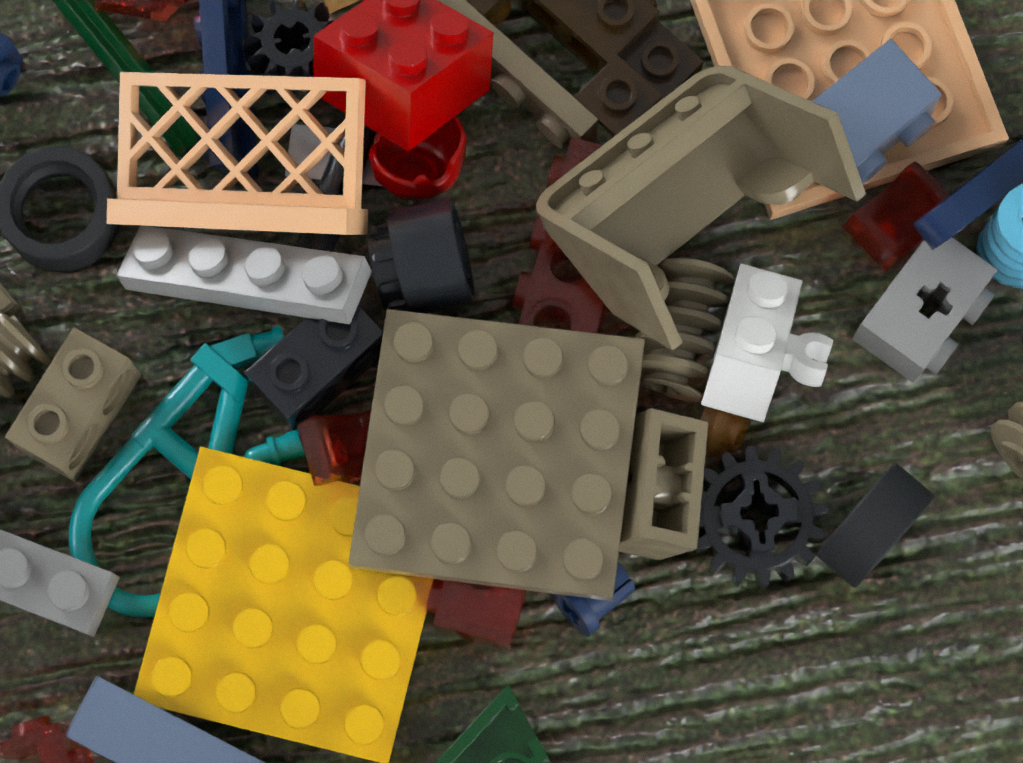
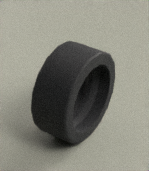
(25, 177)
(875, 525)

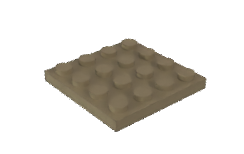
(498, 454)

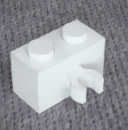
(758, 345)

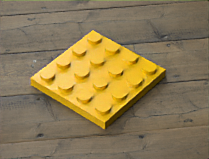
(271, 620)

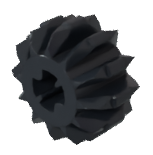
(283, 30)

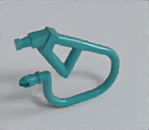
(211, 364)

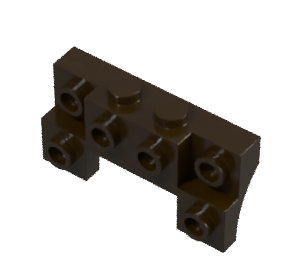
(624, 47)

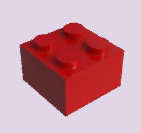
(417, 63)

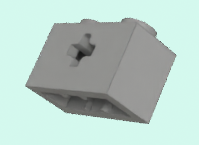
(904, 336)

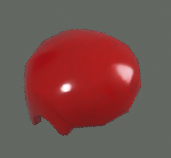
(424, 170)

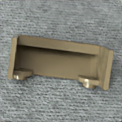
(681, 171)

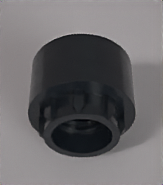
(422, 258)

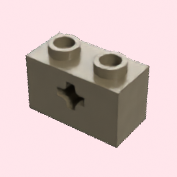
(664, 485)

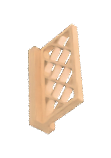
(239, 209)

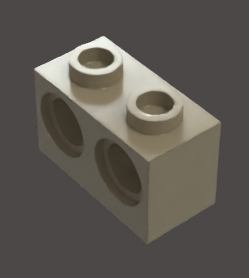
(74, 404)

